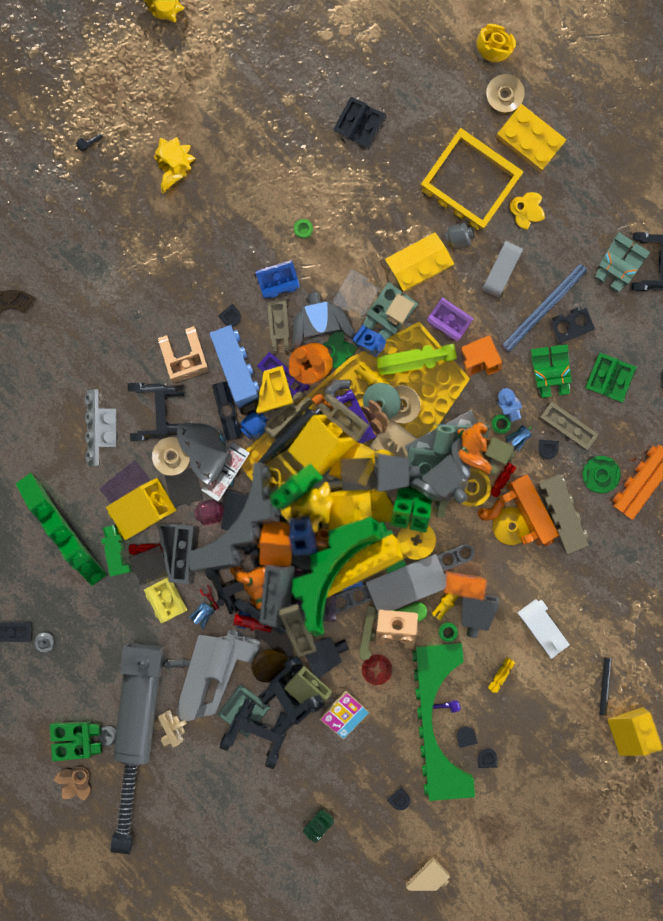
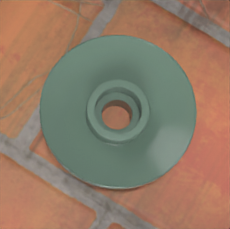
(387, 395)

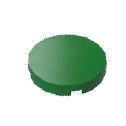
(601, 474)

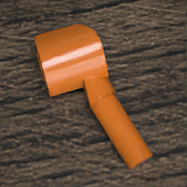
(318, 398)

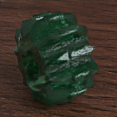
(318, 826)

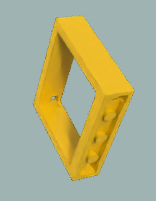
(487, 153)

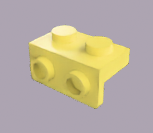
(165, 600)

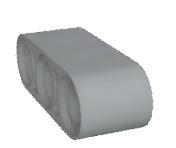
(502, 269)

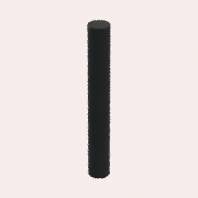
(605, 686)

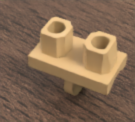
(172, 727)

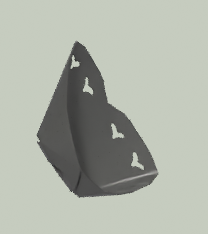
(204, 448)

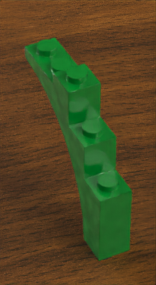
(58, 530)
(325, 565)

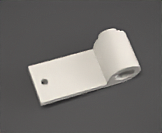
(543, 627)

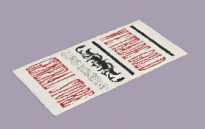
(233, 463)

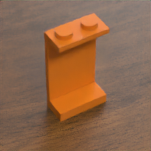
(464, 585)

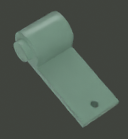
(447, 434)

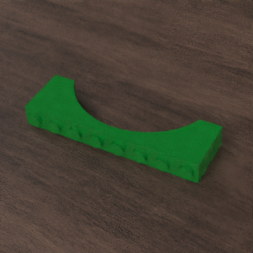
(443, 777)

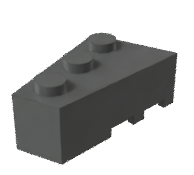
(176, 544)

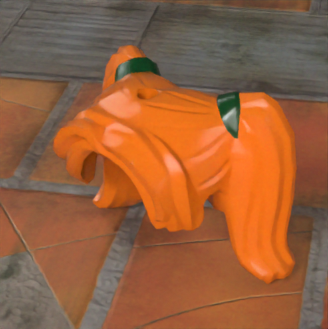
(472, 445)
(252, 583)

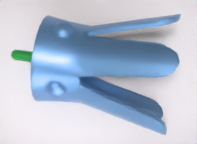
(519, 437)
(202, 613)

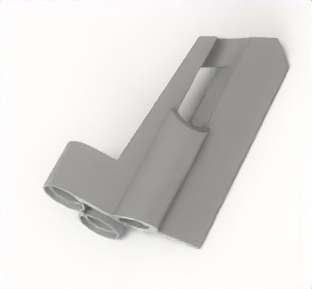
(214, 660)

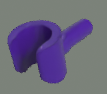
(454, 706)

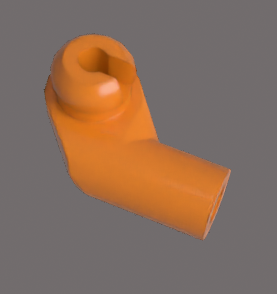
(491, 513)

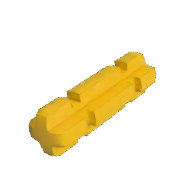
(501, 675)

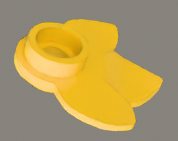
(530, 209)

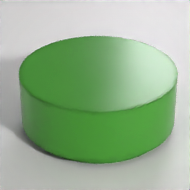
(303, 228)

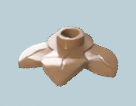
(378, 419)
(72, 784)

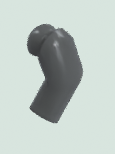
(335, 385)

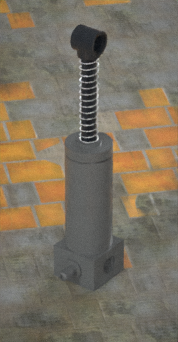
(135, 723)

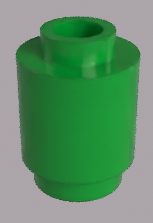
(507, 424)
(452, 636)

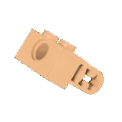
(186, 366)
(386, 633)

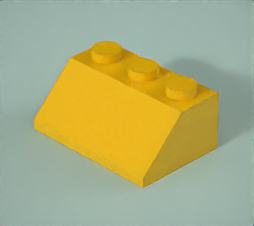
(419, 262)
(349, 507)

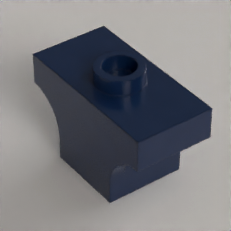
(302, 536)

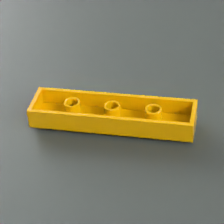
(367, 562)

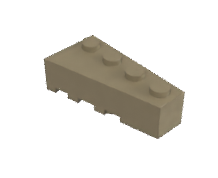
(562, 513)

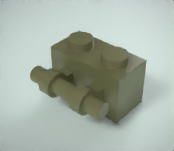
(498, 453)
(306, 685)

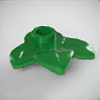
(340, 349)

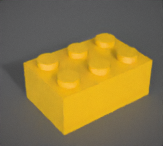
(530, 138)

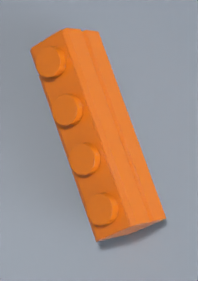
(642, 485)

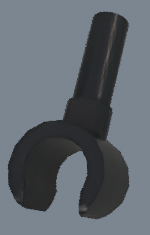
(82, 145)

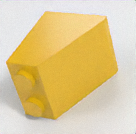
(320, 444)
(140, 508)
(635, 733)

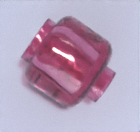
(209, 512)

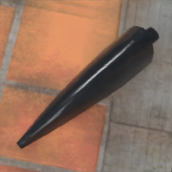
(287, 438)

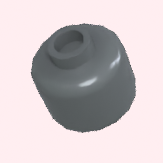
(459, 236)

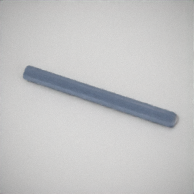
(542, 310)

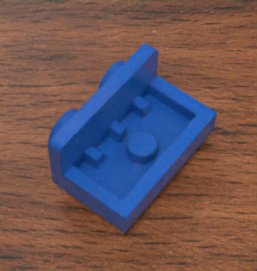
(277, 279)

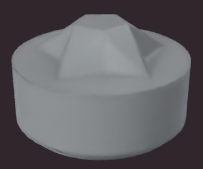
(44, 642)
(107, 736)

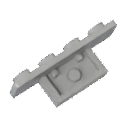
(100, 427)

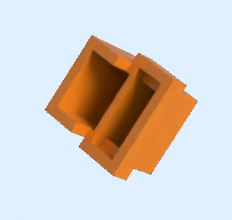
(481, 356)
(275, 544)

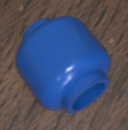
(254, 425)

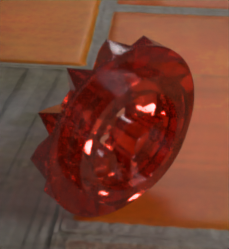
(382, 677)

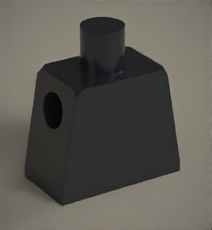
(326, 656)

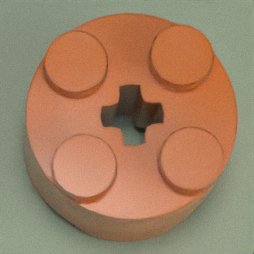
(319, 358)

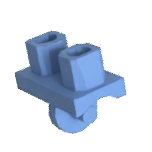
(509, 404)

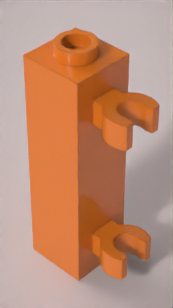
(532, 511)

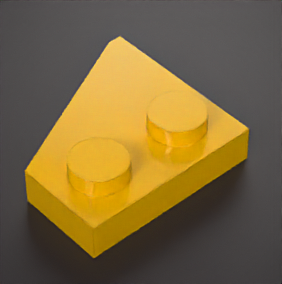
(274, 390)
(381, 506)

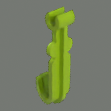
(415, 359)

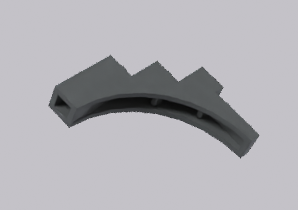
(225, 551)

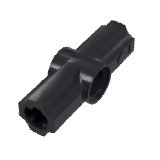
(224, 398)

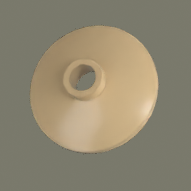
(509, 84)
(410, 412)
(162, 463)

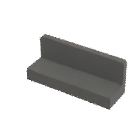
(276, 594)

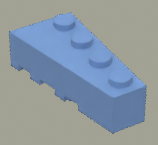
(234, 366)

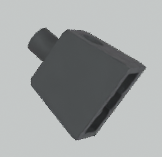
(392, 472)
(478, 613)

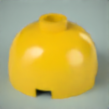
(494, 43)

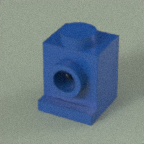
(369, 341)

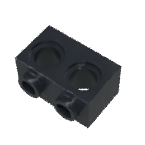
(573, 329)

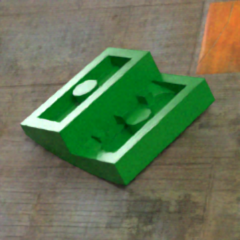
(611, 377)

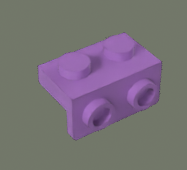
(449, 319)

